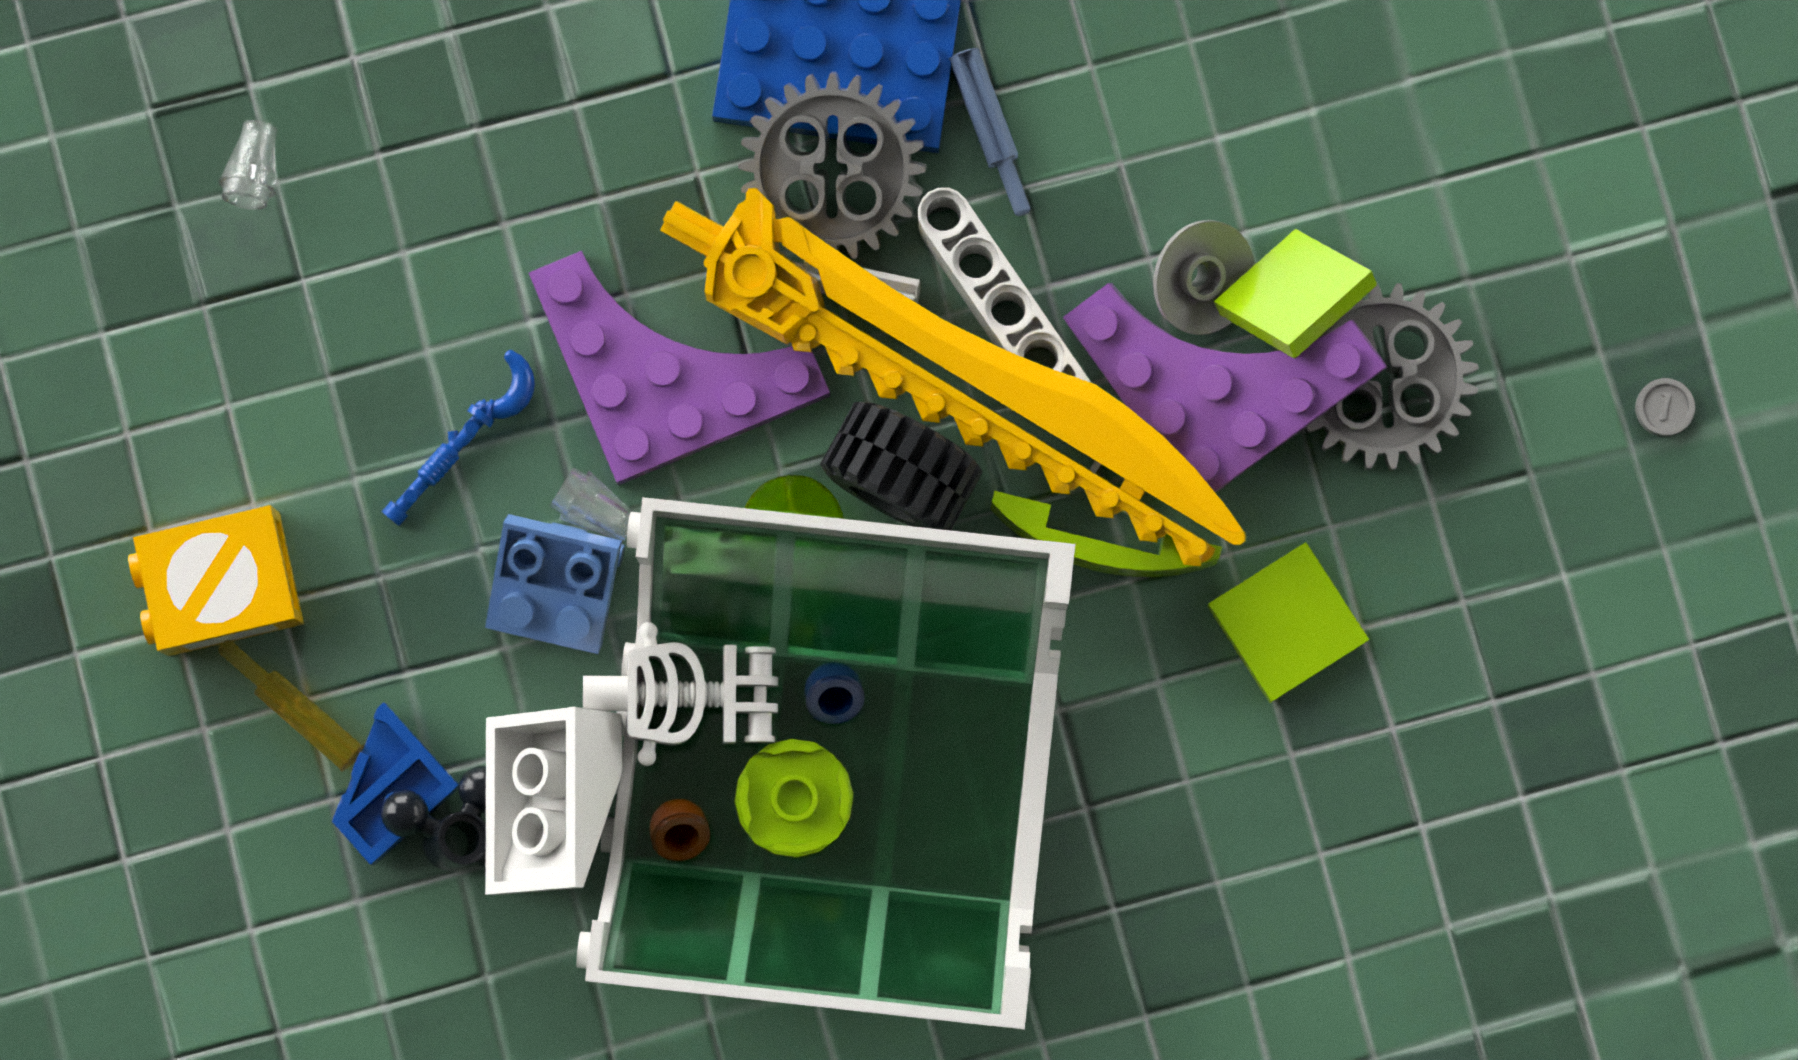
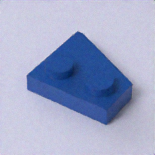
(388, 763)

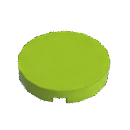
(793, 798)

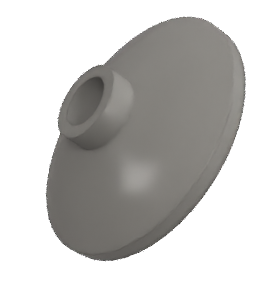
(1221, 259)

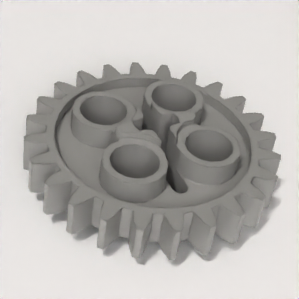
(884, 168)
(1435, 373)

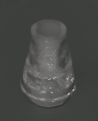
(250, 171)
(591, 505)

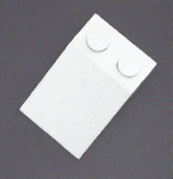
(548, 796)

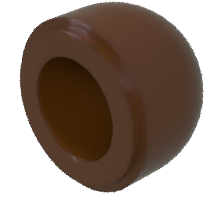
(679, 830)

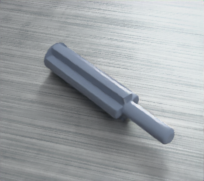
(989, 123)

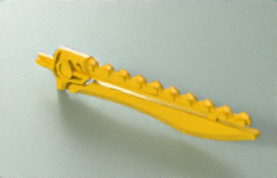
(785, 301)

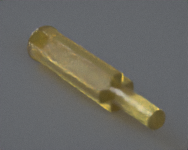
(296, 709)

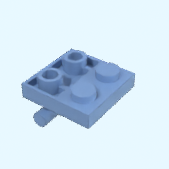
(553, 583)

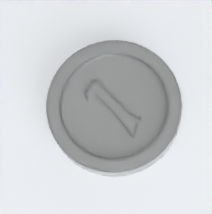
(1665, 407)

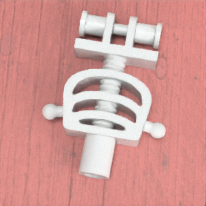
(626, 693)

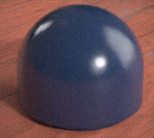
(834, 693)

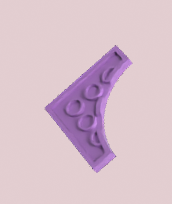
(657, 396)
(1216, 404)

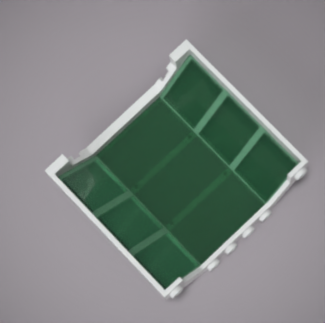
(943, 762)

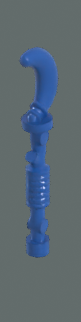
(482, 413)

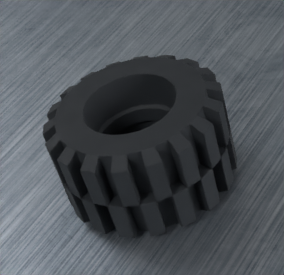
(901, 467)

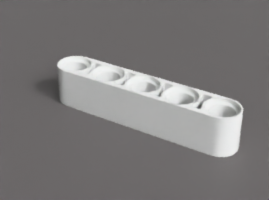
(998, 285)

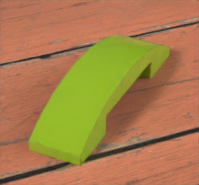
(1029, 521)

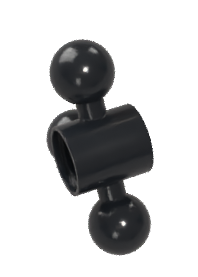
(407, 814)

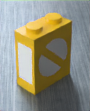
(215, 581)

